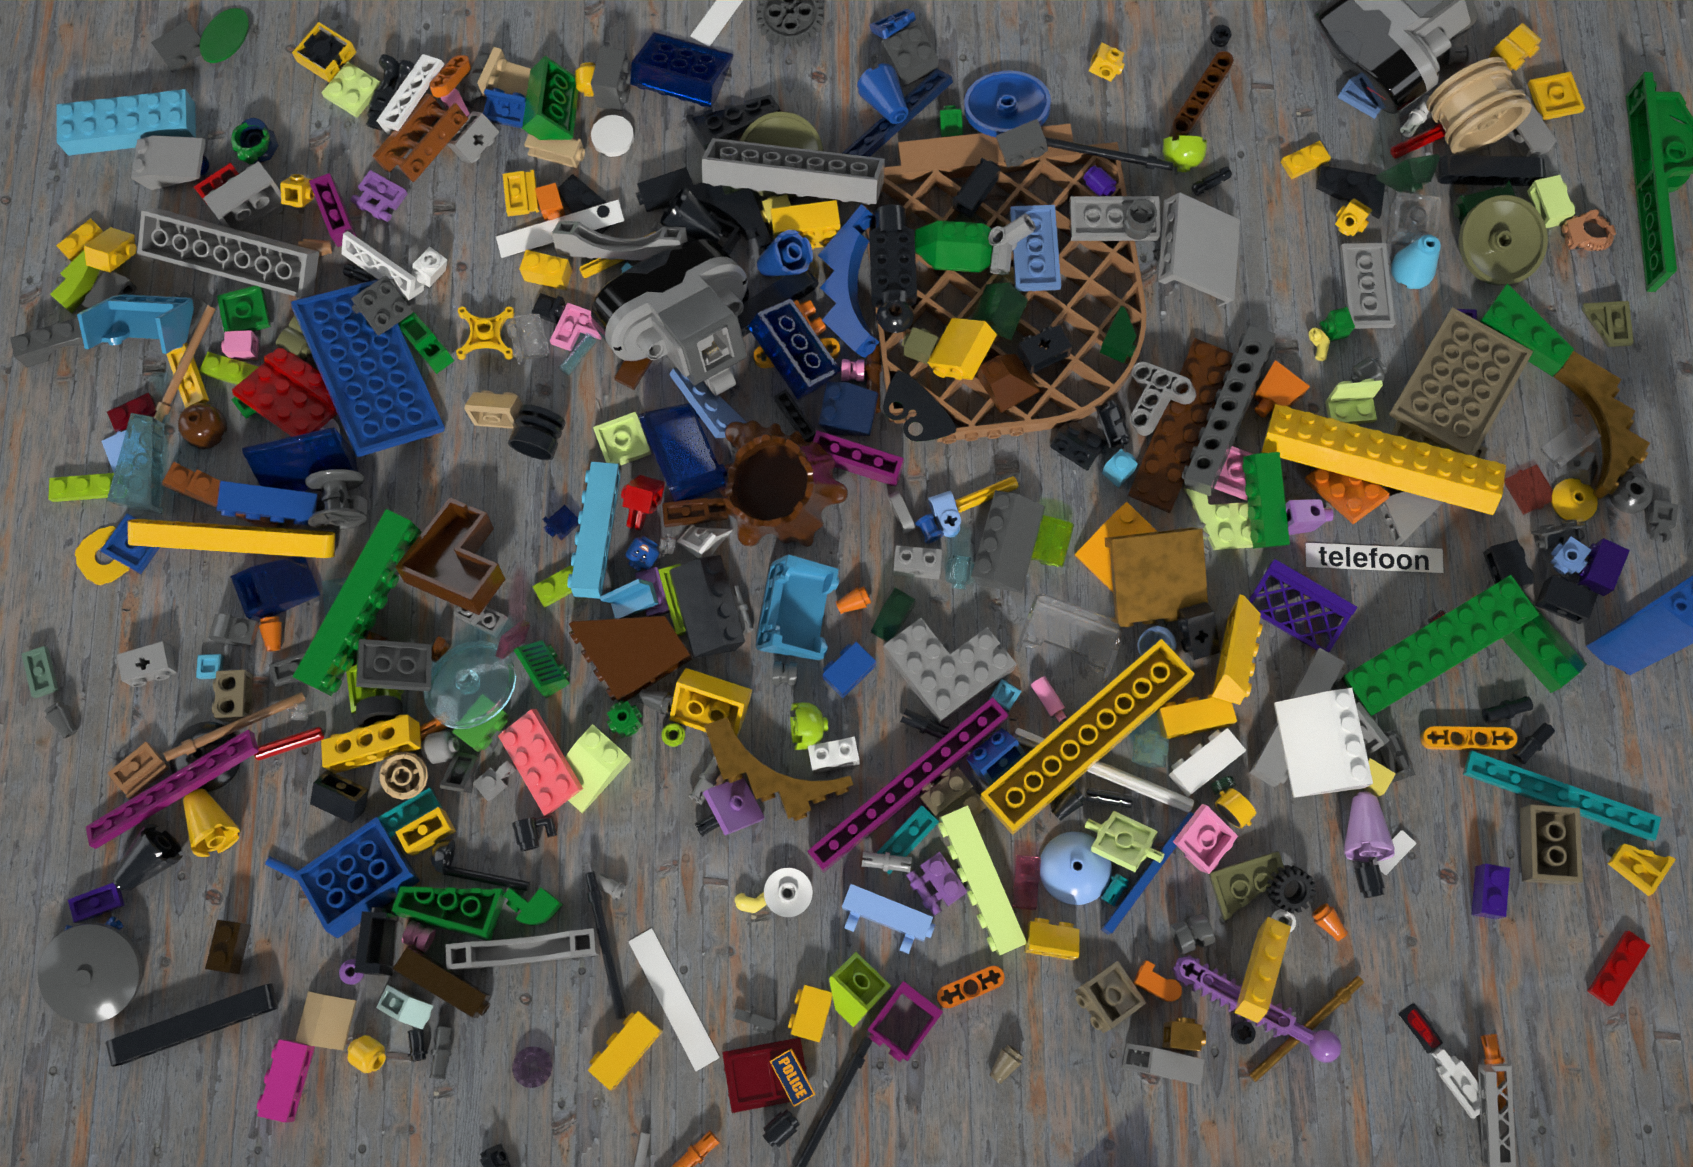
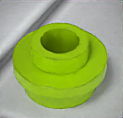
(671, 728)

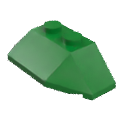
(954, 245)

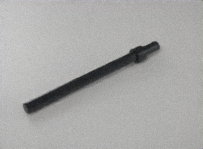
(1149, 162)
(595, 897)
(856, 1061)

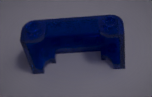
(682, 451)

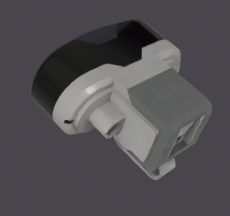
(1393, 44)
(678, 307)

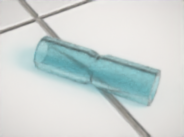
(578, 353)

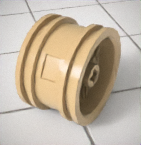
(1478, 106)

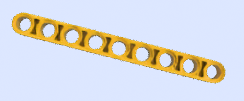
(231, 538)

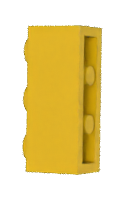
(1195, 716)
(624, 1050)

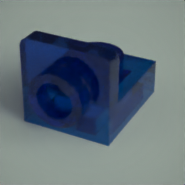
(561, 523)

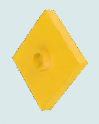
(1556, 95)

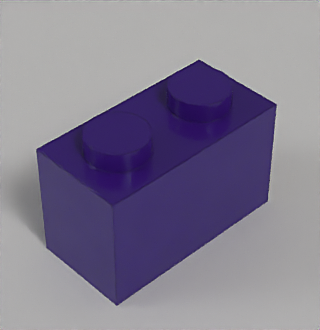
(1603, 566)
(1490, 891)

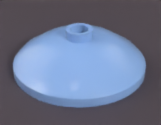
(1063, 880)

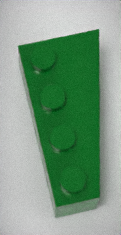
(1520, 322)
(458, 910)

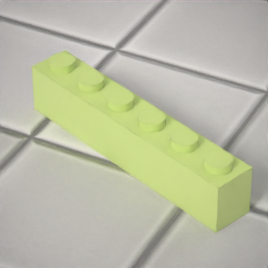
(983, 881)

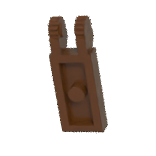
(692, 511)

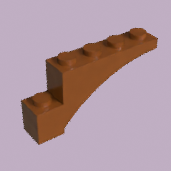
(202, 488)

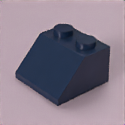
(848, 409)

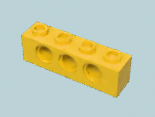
(355, 747)

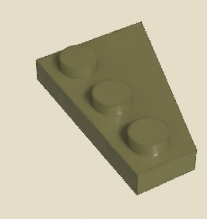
(1243, 881)

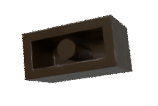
(228, 947)

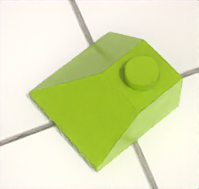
(856, 988)

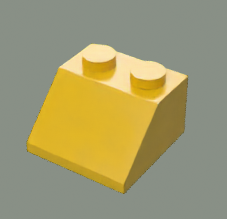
(1052, 940)

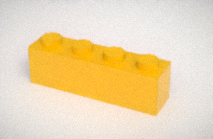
(1263, 970)

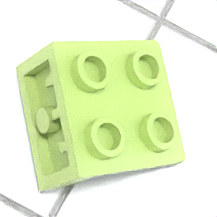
(1353, 401)

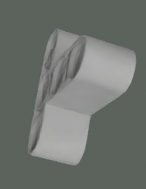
(1154, 391)

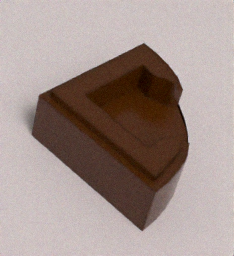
(439, 648)

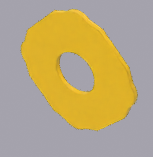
(87, 563)

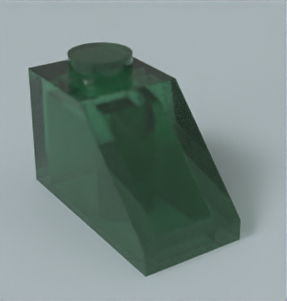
(893, 615)

